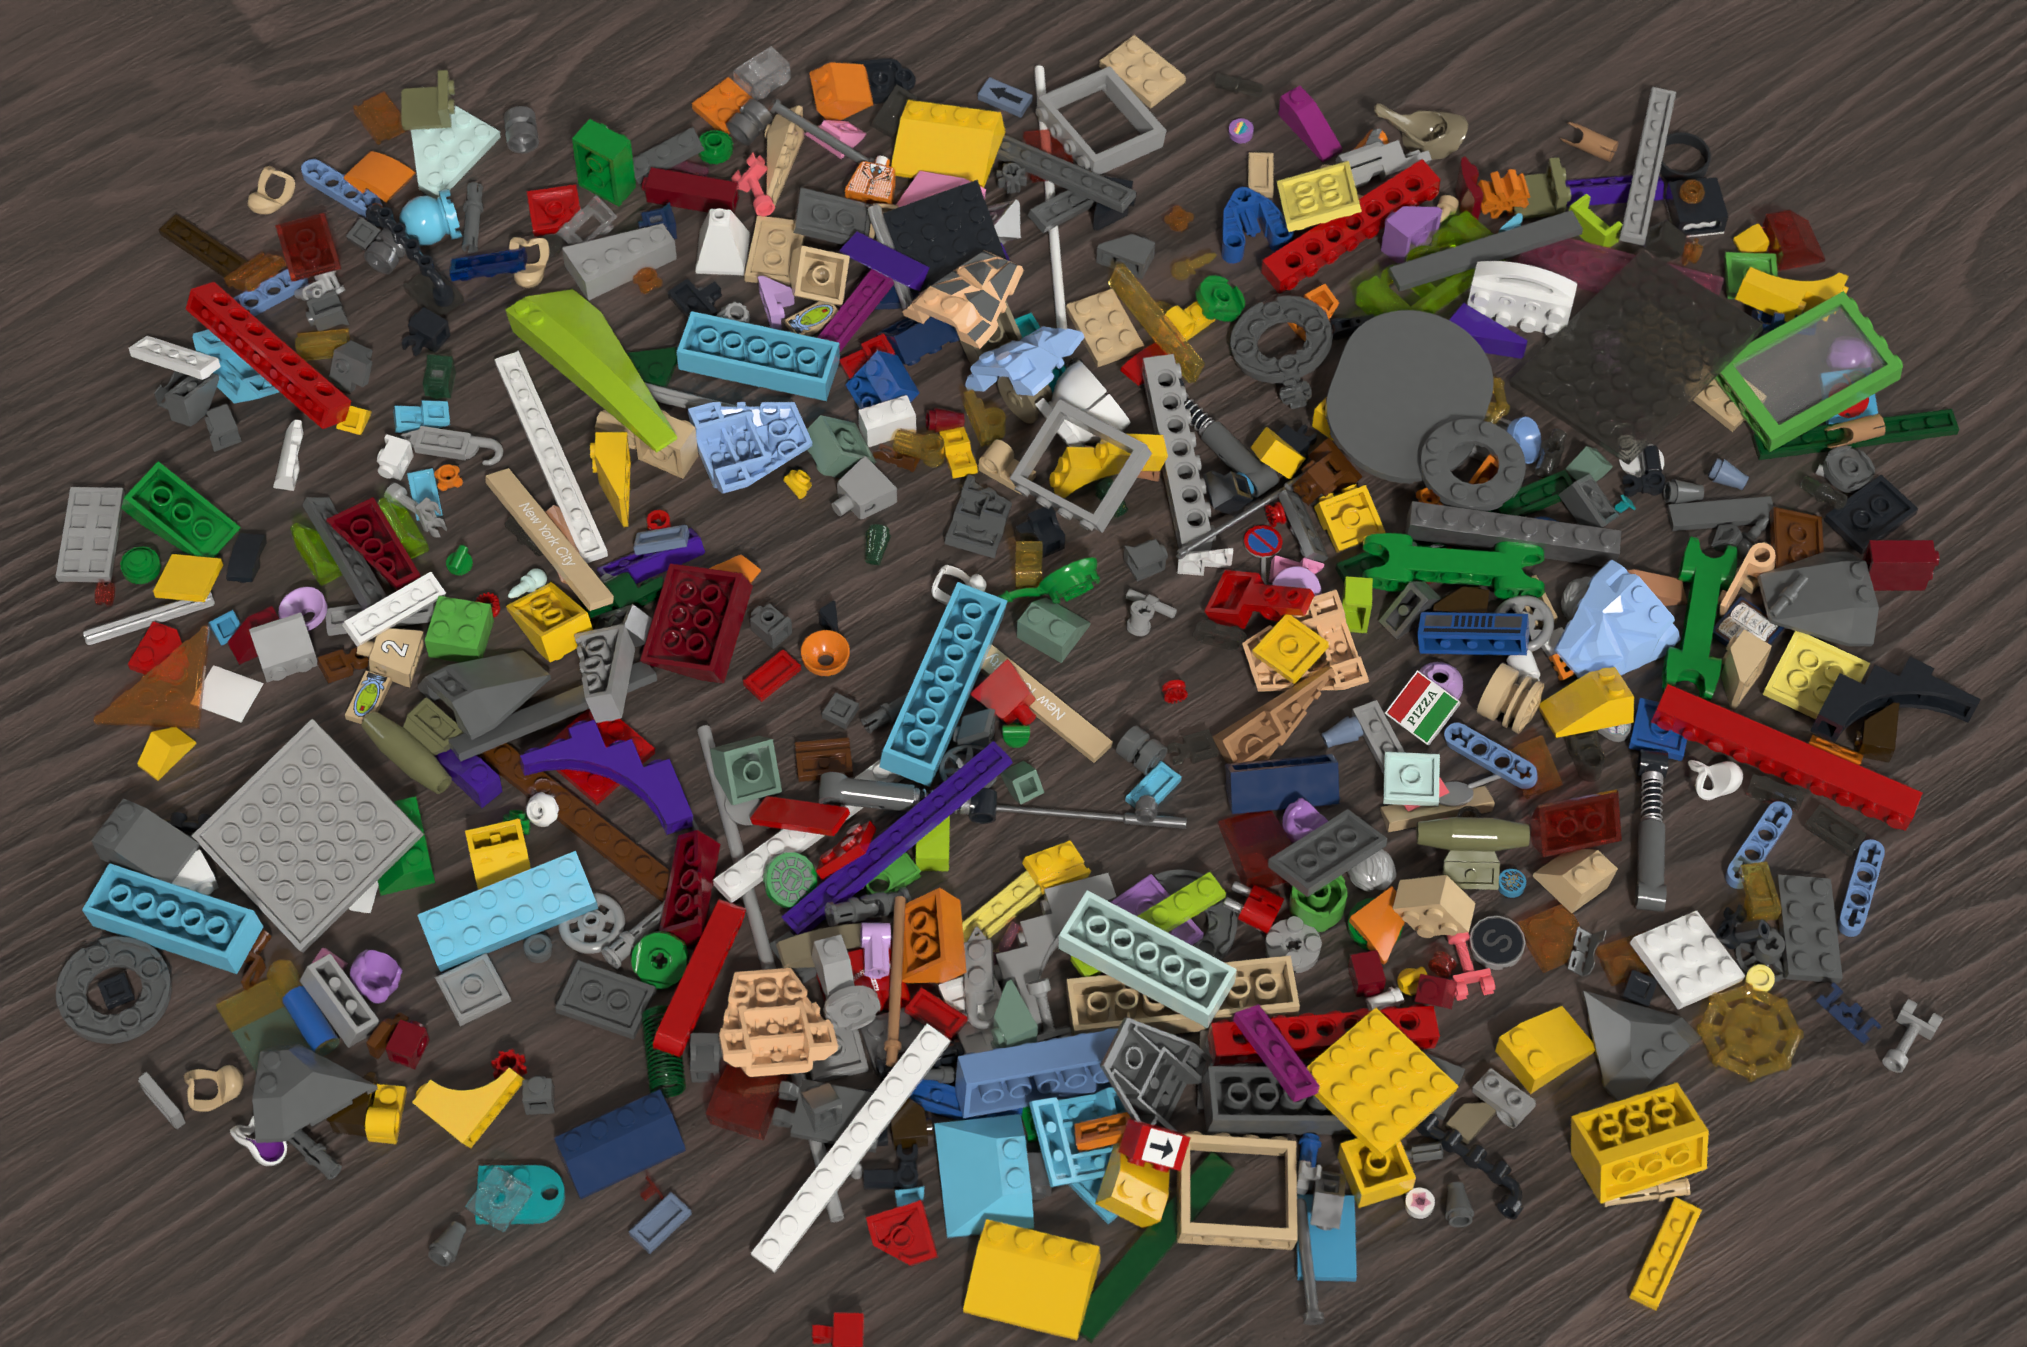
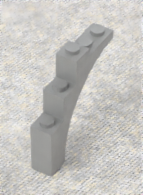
(1040, 936)

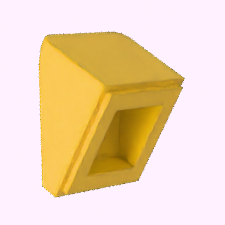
(1752, 240)
(355, 420)

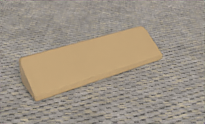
(1398, 818)

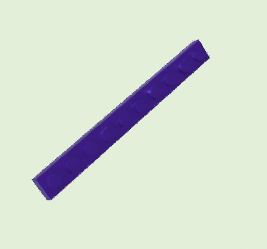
(899, 838)

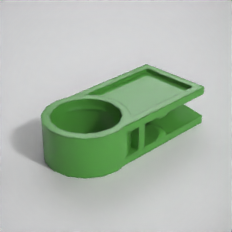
(898, 874)

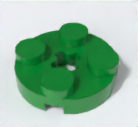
(1219, 299)
(650, 946)

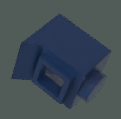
(659, 216)

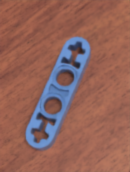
(339, 191)
(266, 300)
(1492, 753)
(1756, 843)
(1860, 887)

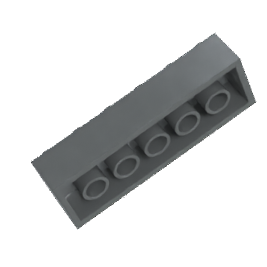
(1255, 1103)

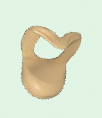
(260, 202)
(534, 272)
(229, 1083)

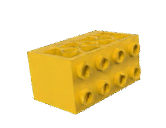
(1639, 1142)

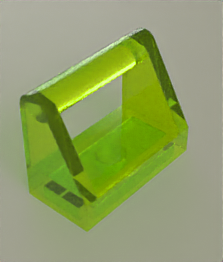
(404, 527)
(315, 553)

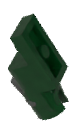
(627, 592)

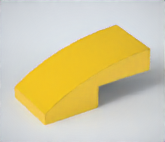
(958, 452)

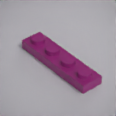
(857, 308)
(1276, 1053)

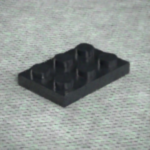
(1871, 514)

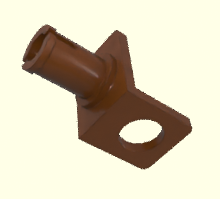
(256, 961)

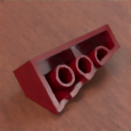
(374, 538)
(690, 886)

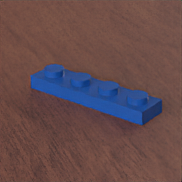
(943, 1101)

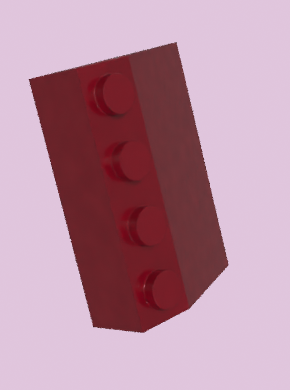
(697, 622)

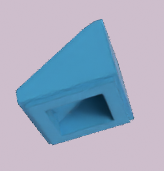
(224, 627)

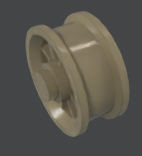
(1022, 405)

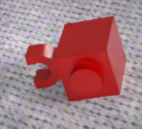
(846, 1331)

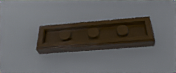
(201, 246)

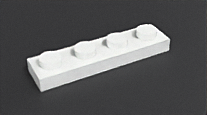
(174, 357)
(393, 609)

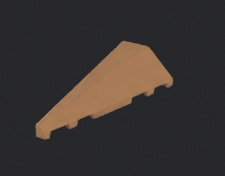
(1269, 726)

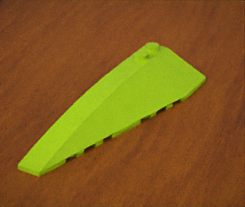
(586, 351)

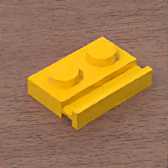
(1056, 866)

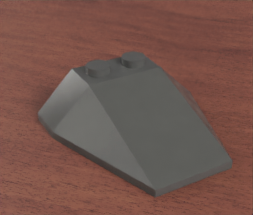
(1833, 604)
(1152, 1070)

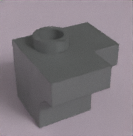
(350, 366)
(706, 1057)

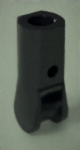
(1346, 327)

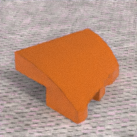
(1379, 924)

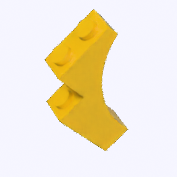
(1787, 296)
(1085, 464)

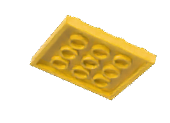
(1379, 1082)

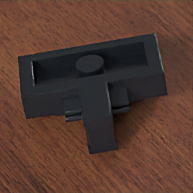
(694, 299)

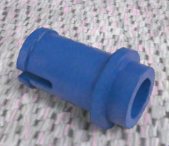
(1309, 1148)

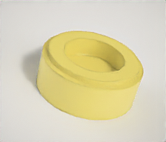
(1760, 977)

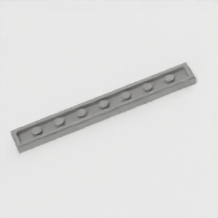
(1647, 166)

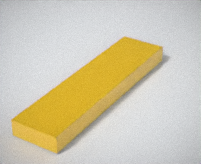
(1665, 1253)

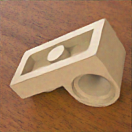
(1000, 464)

